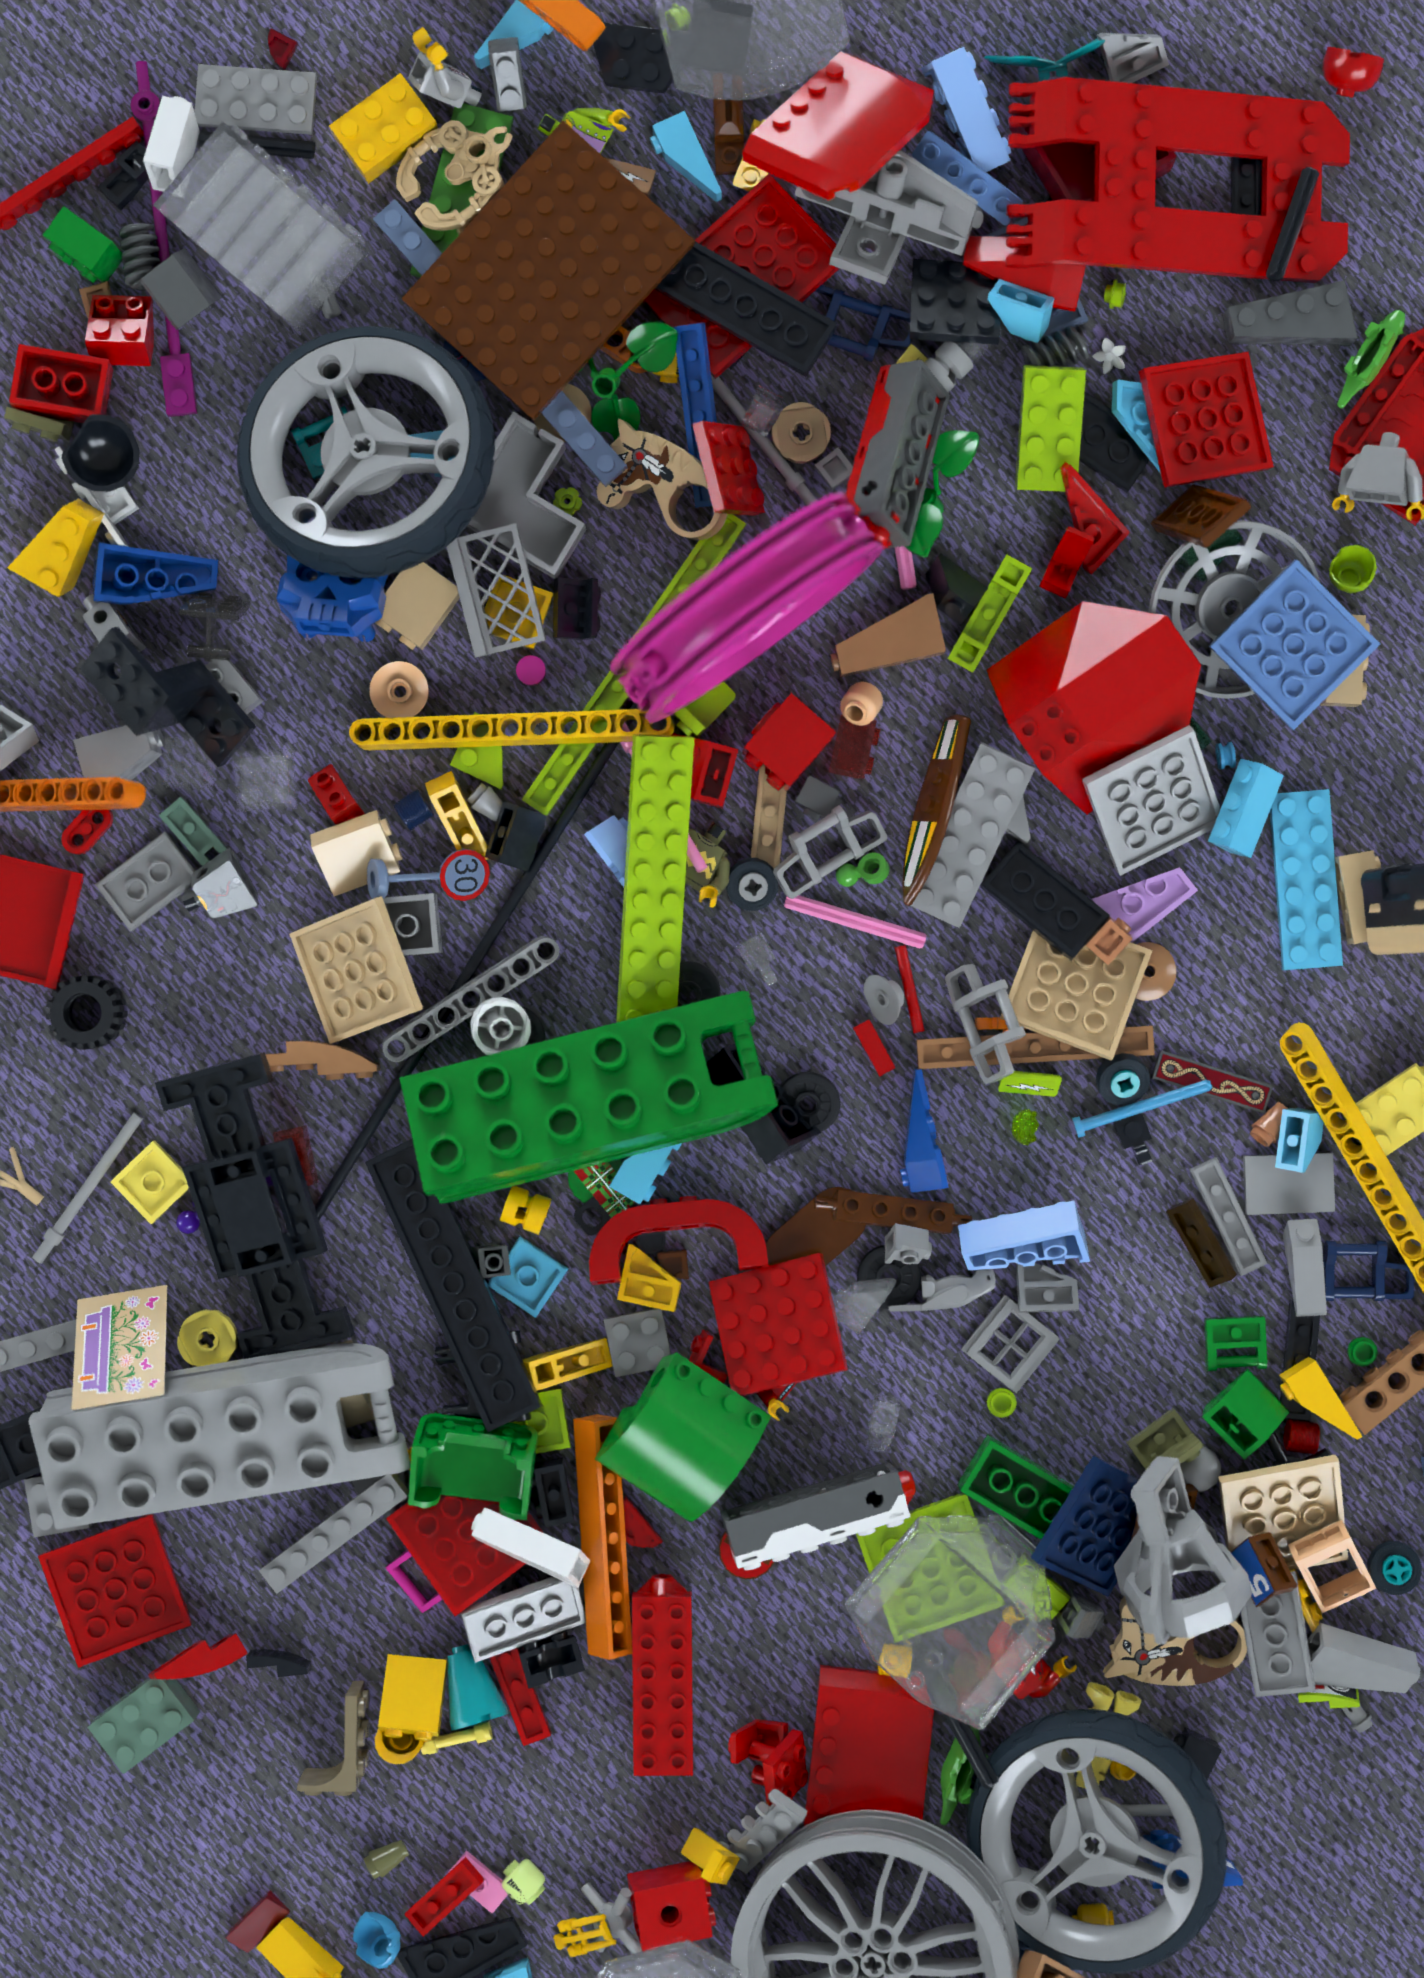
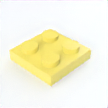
(152, 1182)

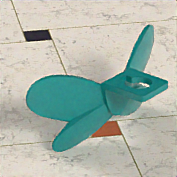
(1043, 65)

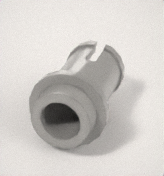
(1359, 1718)

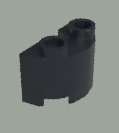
(551, 1659)

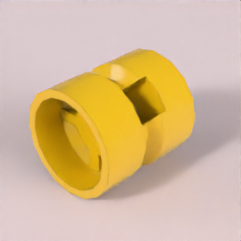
(536, 1212)

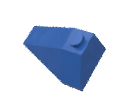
(141, 575)

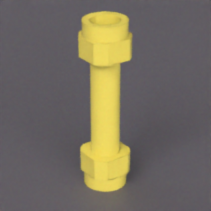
(480, 1733)

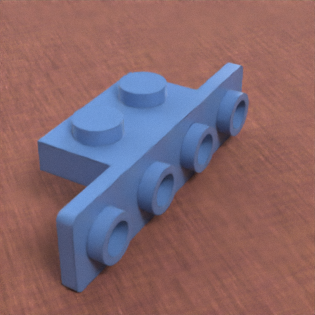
(966, 176)

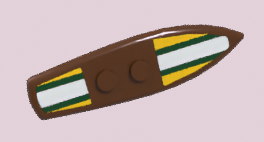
(934, 805)

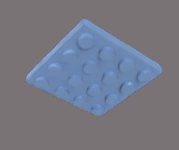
(1294, 645)

